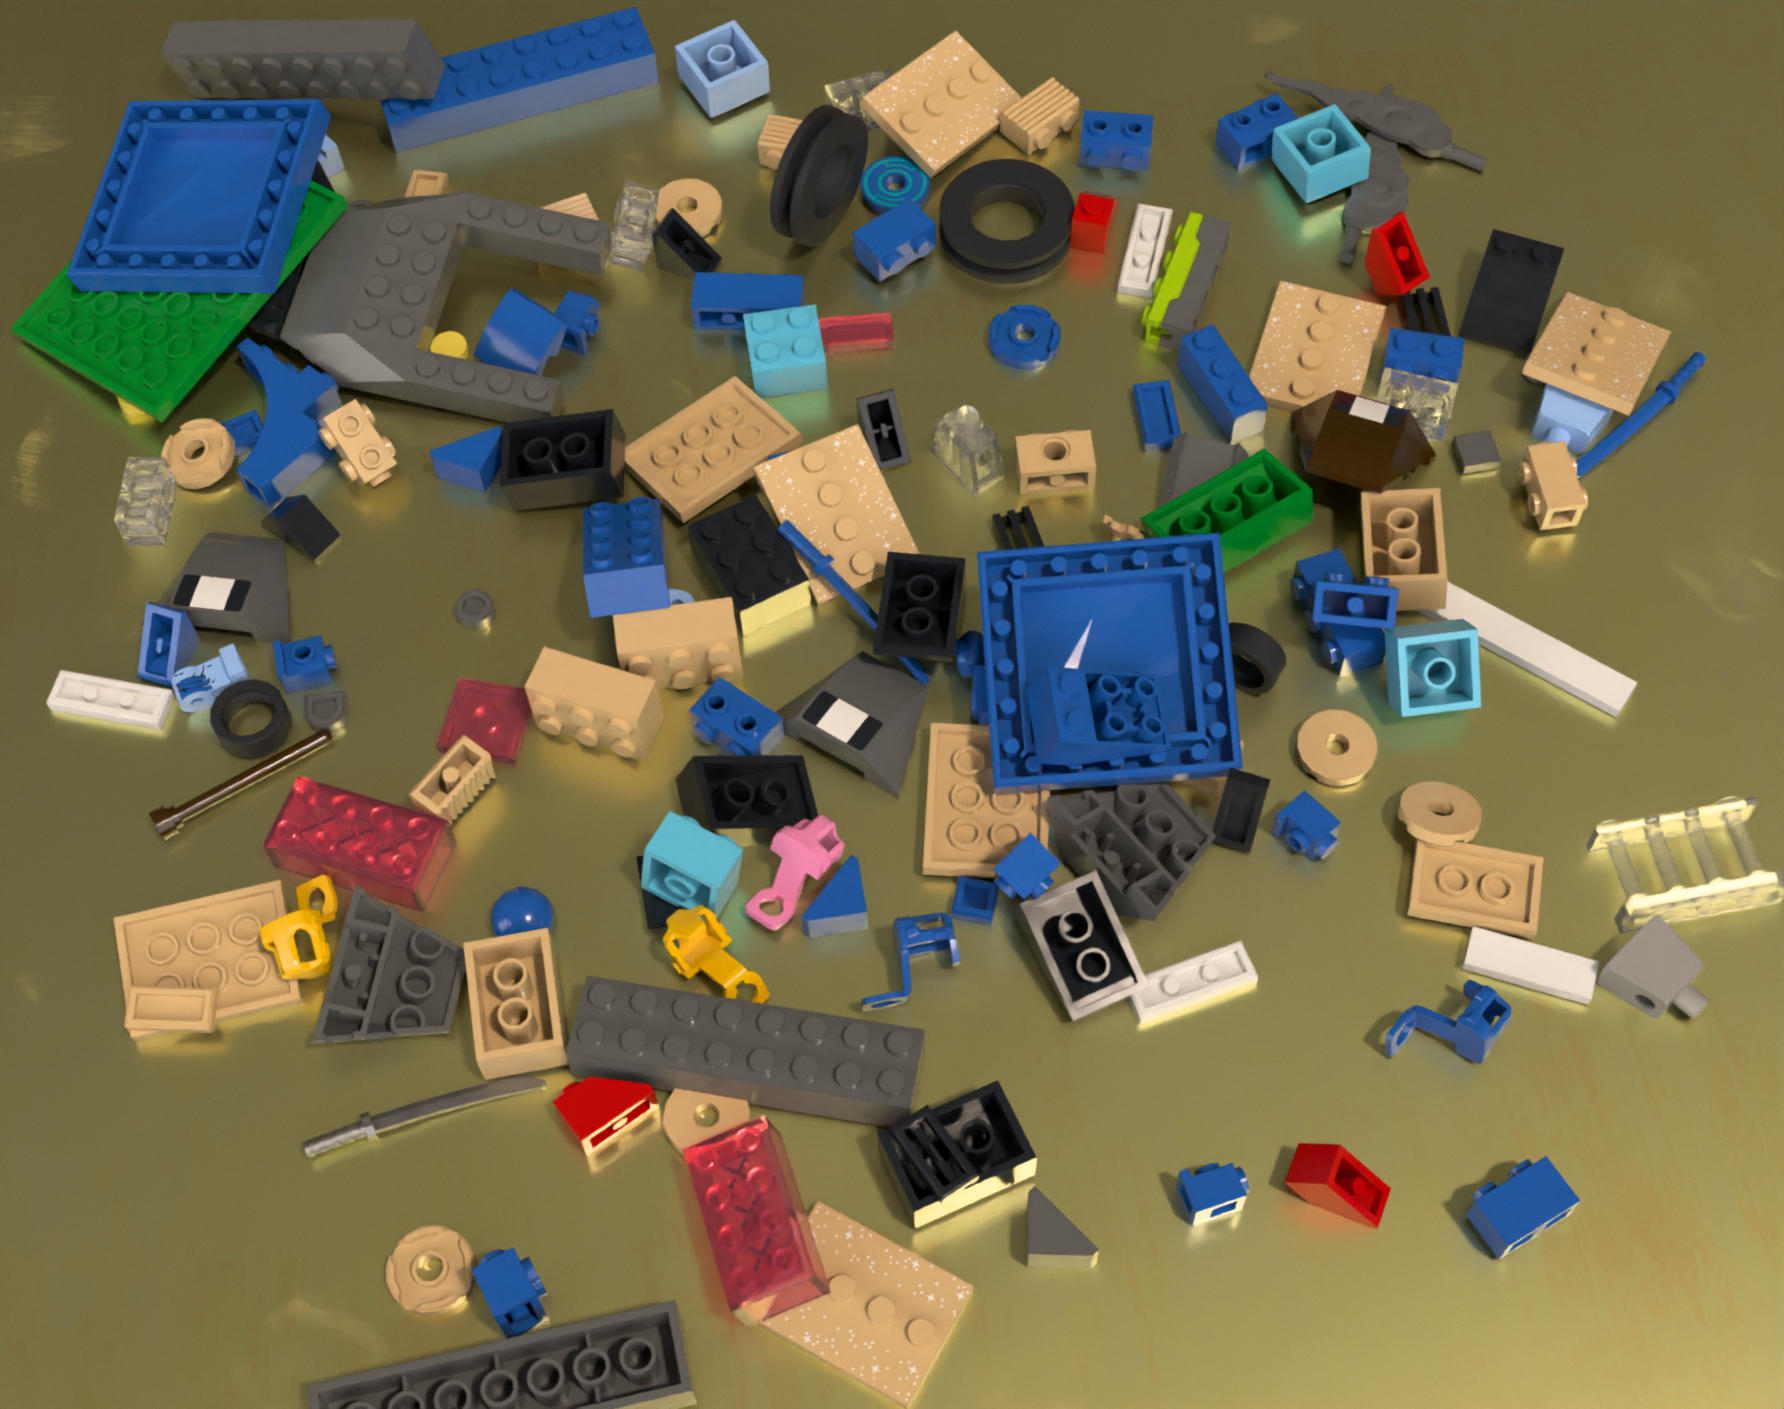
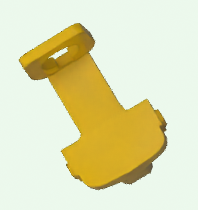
(280, 933)
(703, 951)

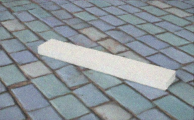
(1538, 652)

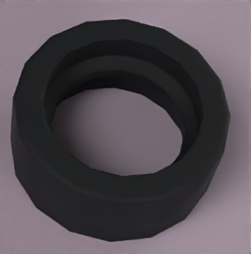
(1265, 658)
(239, 696)

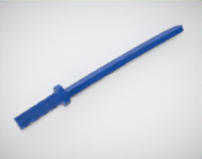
(1666, 393)
(822, 566)

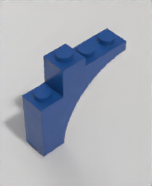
(290, 439)

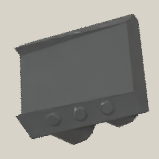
(1194, 462)

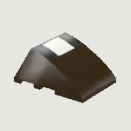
(1360, 441)

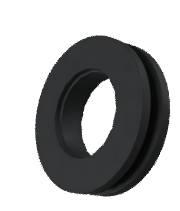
(818, 175)
(1006, 259)

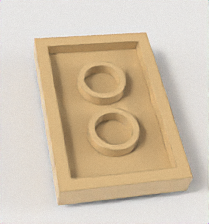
(1476, 887)

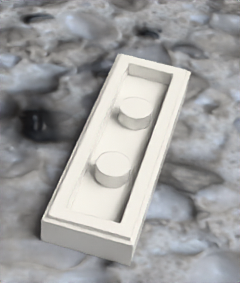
(1145, 250)
(110, 699)
(1530, 965)
(1194, 982)

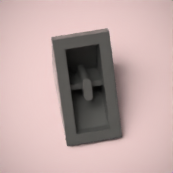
(1053, 1238)

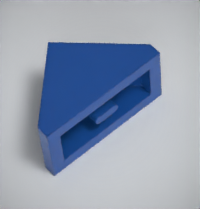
(471, 460)
(166, 643)
(839, 905)

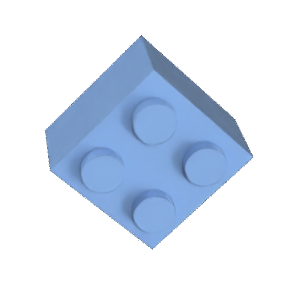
(722, 68)

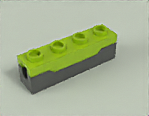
(1187, 281)

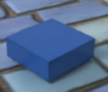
(245, 431)
(975, 901)

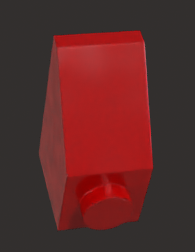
(1093, 221)
(1394, 257)
(602, 1109)
(1337, 1183)

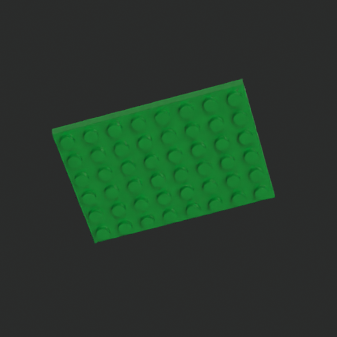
(157, 343)

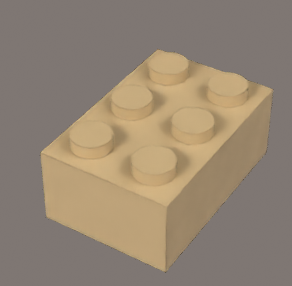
(1407, 544)
(680, 643)
(594, 703)
(515, 1004)

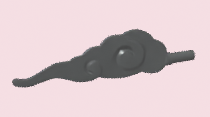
(1390, 117)
(1379, 195)

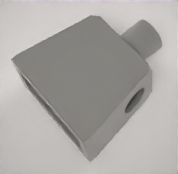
(1655, 972)

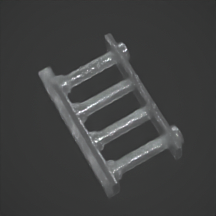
(1679, 900)

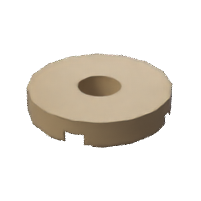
(695, 194)
(213, 462)
(1342, 728)
(1424, 798)
(685, 1105)
(444, 1292)

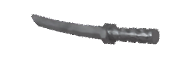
(419, 1110)

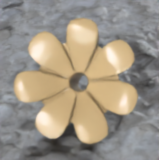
(1121, 530)

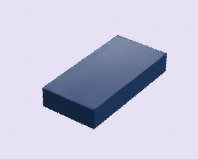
(1156, 414)

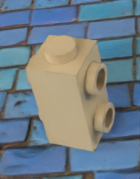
(357, 442)
(1552, 485)

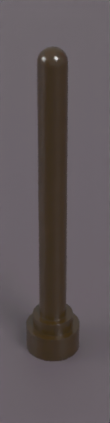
(171, 819)

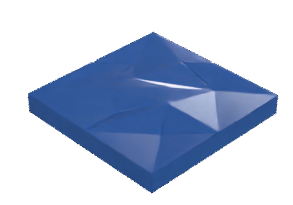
(200, 196)
(1111, 609)

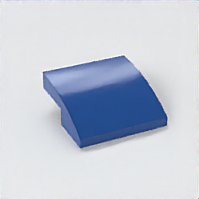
(521, 335)

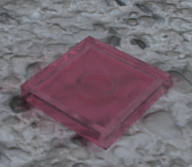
(488, 715)

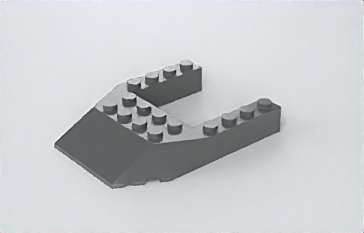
(382, 283)

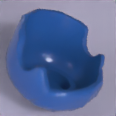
(521, 911)

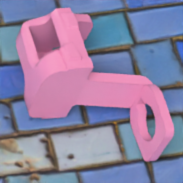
(804, 850)

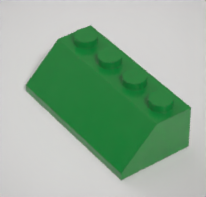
(1248, 505)

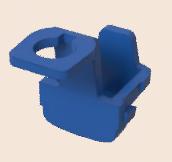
(914, 941)
(1469, 1032)

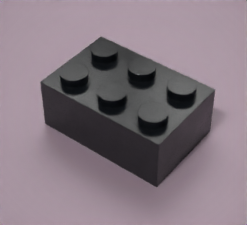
(563, 460)
(751, 564)
(988, 1137)

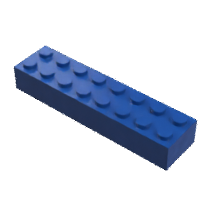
(527, 79)

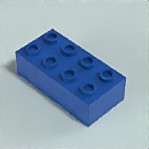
(625, 557)

